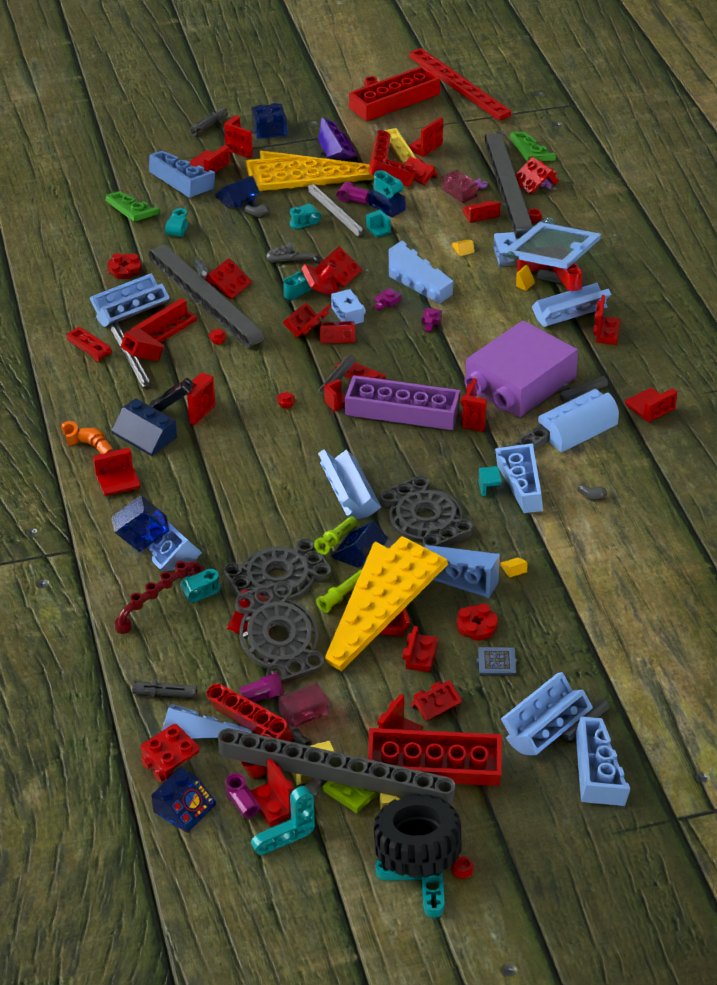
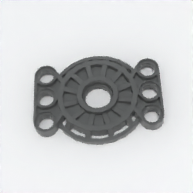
(419, 499)
(293, 561)
(282, 612)

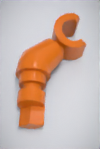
(91, 436)

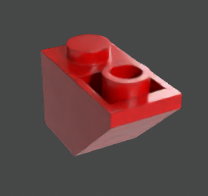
(142, 345)

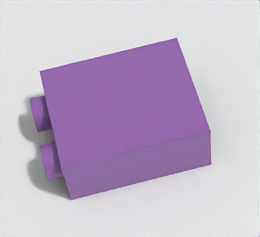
(521, 368)

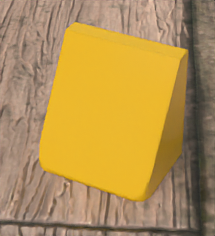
(464, 247)
(524, 278)
(514, 567)

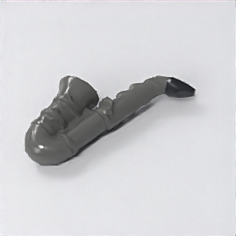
(288, 253)

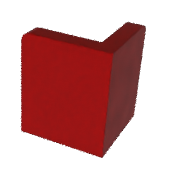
(333, 396)

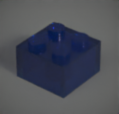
(269, 120)
(140, 523)

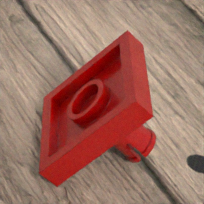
(321, 280)

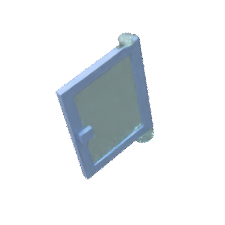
(551, 244)

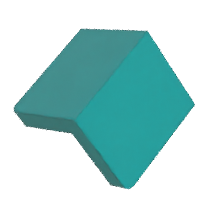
(378, 223)
(488, 477)

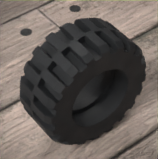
(417, 855)

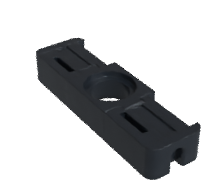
(172, 395)

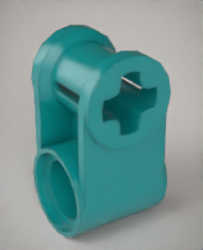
(387, 184)
(305, 215)
(177, 223)
(295, 286)
(199, 586)

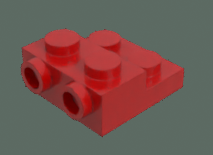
(201, 397)

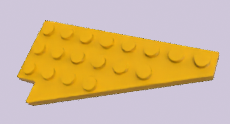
(289, 171)
(383, 590)

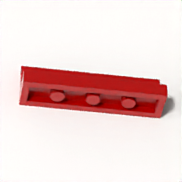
(168, 316)

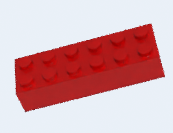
(394, 93)
(455, 755)

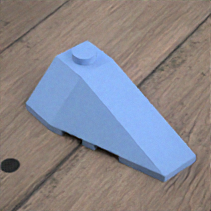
(172, 549)
(195, 725)

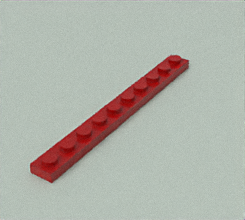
(460, 84)

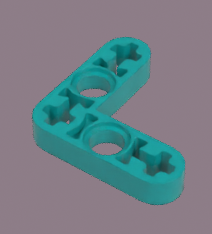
(294, 829)
(427, 893)

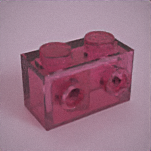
(459, 186)
(304, 705)

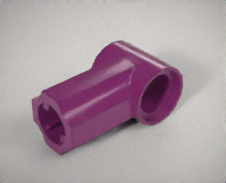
(352, 193)
(267, 686)
(241, 795)

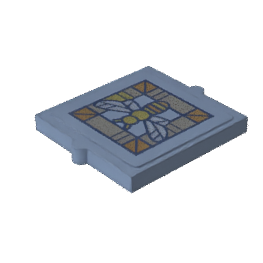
(497, 661)

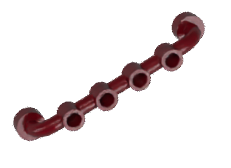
(123, 623)

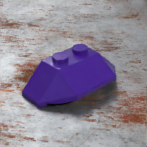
(335, 142)

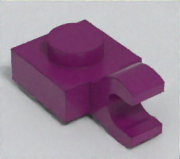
(387, 297)
(431, 317)

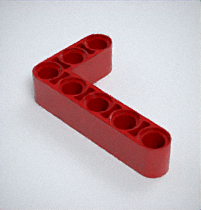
(379, 160)
(569, 277)
(251, 716)

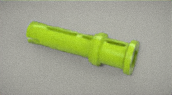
(350, 523)
(336, 594)

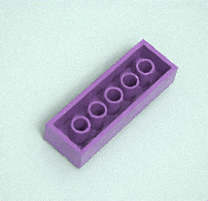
(402, 402)

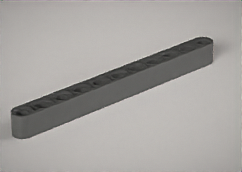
(508, 184)
(206, 296)
(334, 766)

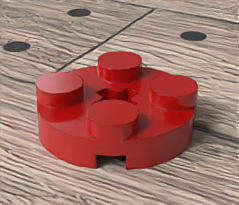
(130, 261)
(482, 613)

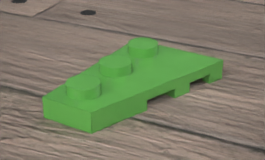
(529, 148)
(131, 208)

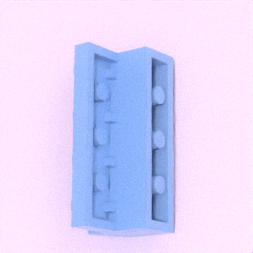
(128, 299)
(569, 304)
(580, 419)
(350, 484)
(545, 715)

